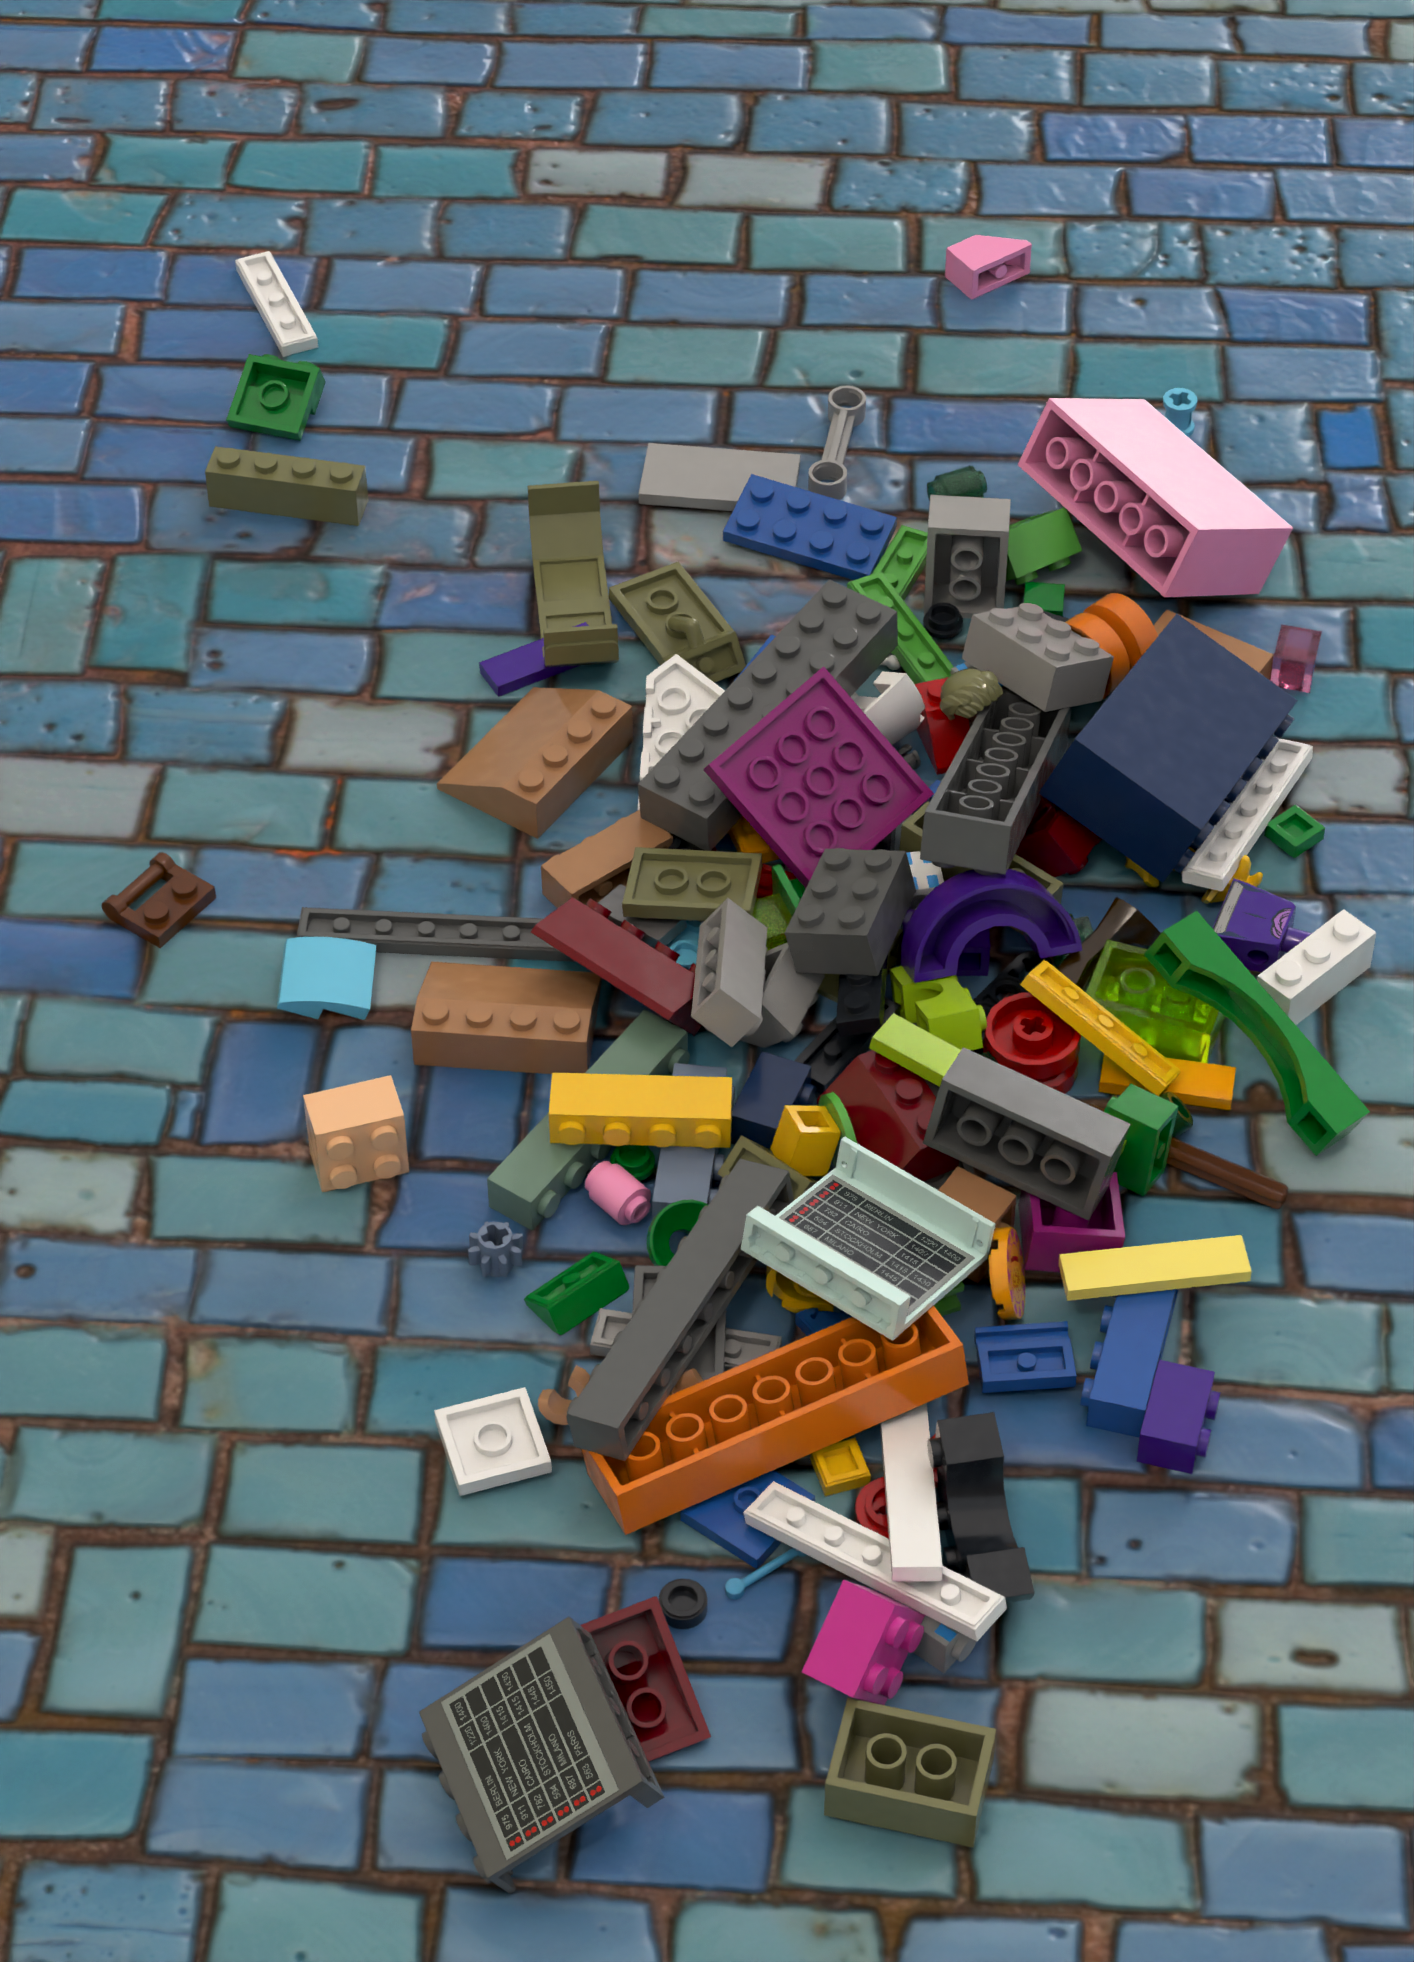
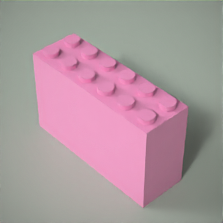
(1154, 497)

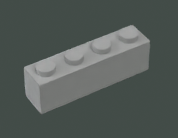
(730, 973)

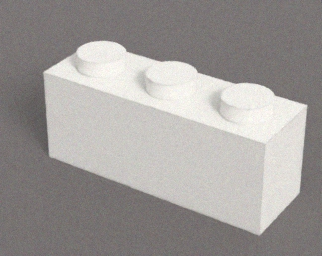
(1319, 966)

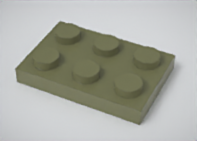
(658, 595)
(689, 882)

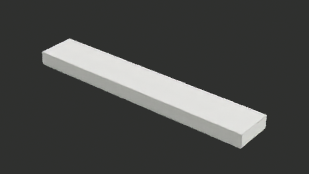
(1247, 816)
(911, 1498)
(866, 1557)

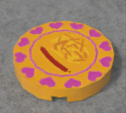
(1007, 1274)

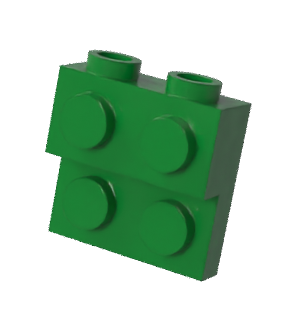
(276, 396)

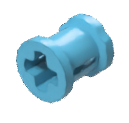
(1179, 408)

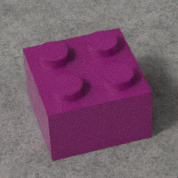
(1055, 1231)

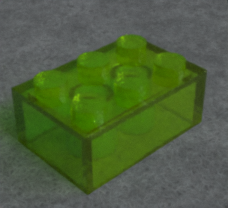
(1144, 1001)

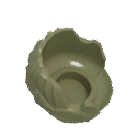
(969, 692)

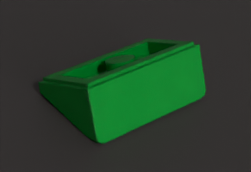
(578, 1292)

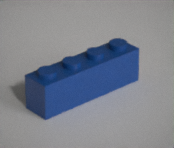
(1127, 1360)

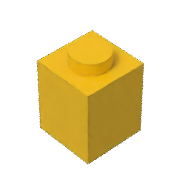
(806, 1139)

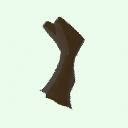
(1120, 924)

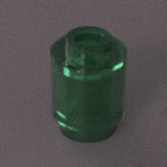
(959, 482)

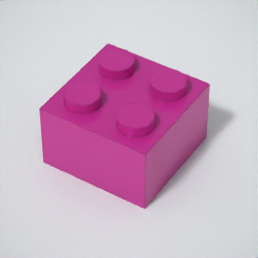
(864, 1644)

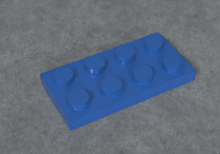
(809, 528)

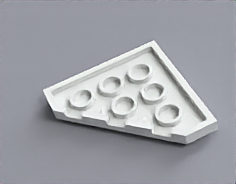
(674, 702)

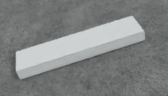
(276, 303)

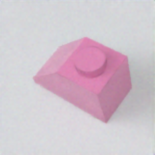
(986, 263)

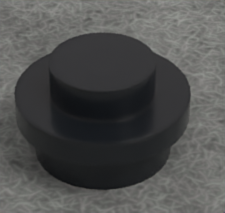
(943, 621)

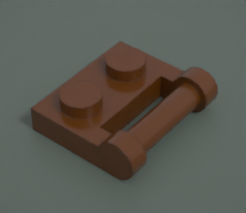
(165, 910)

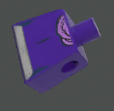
(1257, 925)

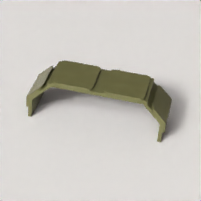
(571, 574)

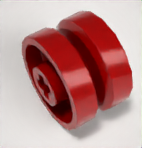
(1033, 1041)

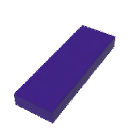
(519, 668)

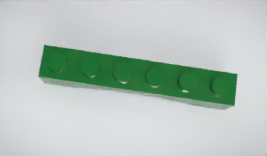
(1314, 1095)

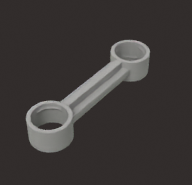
(842, 423)

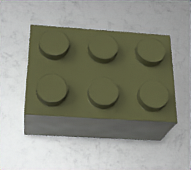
(910, 1772)

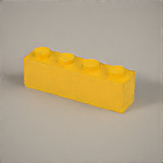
(640, 1110)

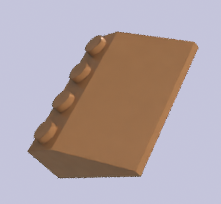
(542, 756)
(505, 1018)

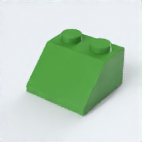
(1040, 542)

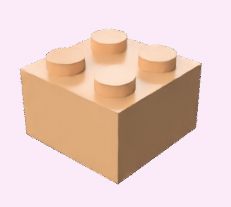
(356, 1133)

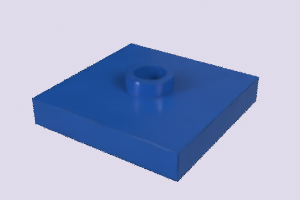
(724, 1522)

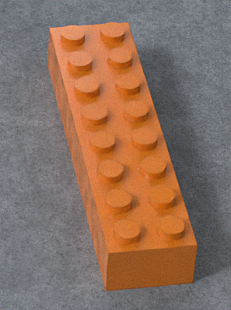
(776, 1414)

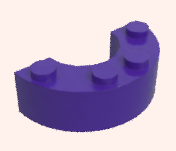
(975, 903)

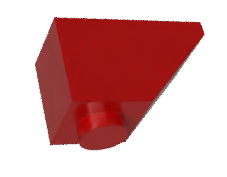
(938, 733)

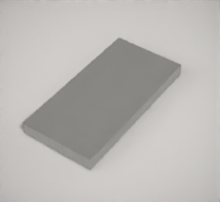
(708, 475)

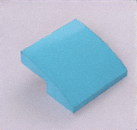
(326, 976)

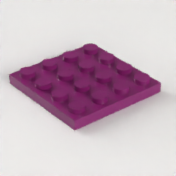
(817, 777)

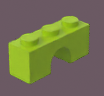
(940, 1008)

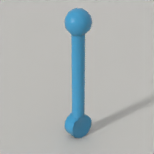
(736, 1587)

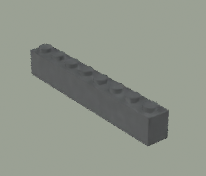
(675, 1315)

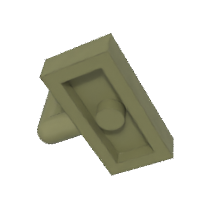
(714, 657)

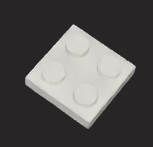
(492, 1441)

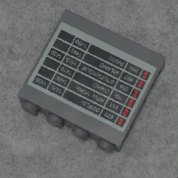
(535, 1749)

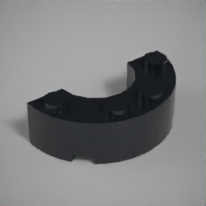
(975, 1506)

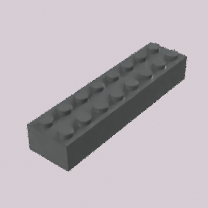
(833, 631)
(994, 785)

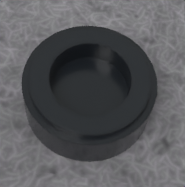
(683, 1603)

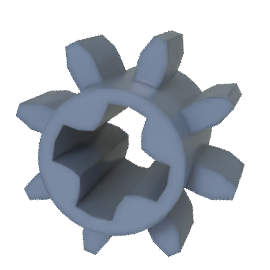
(495, 1249)

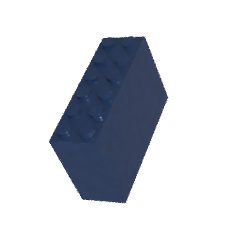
(1170, 749)

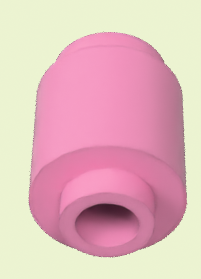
(618, 1193)

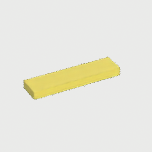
(1154, 1267)

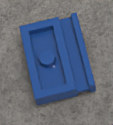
(1025, 1357)

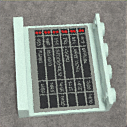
(872, 1241)

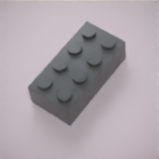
(1025, 1133)

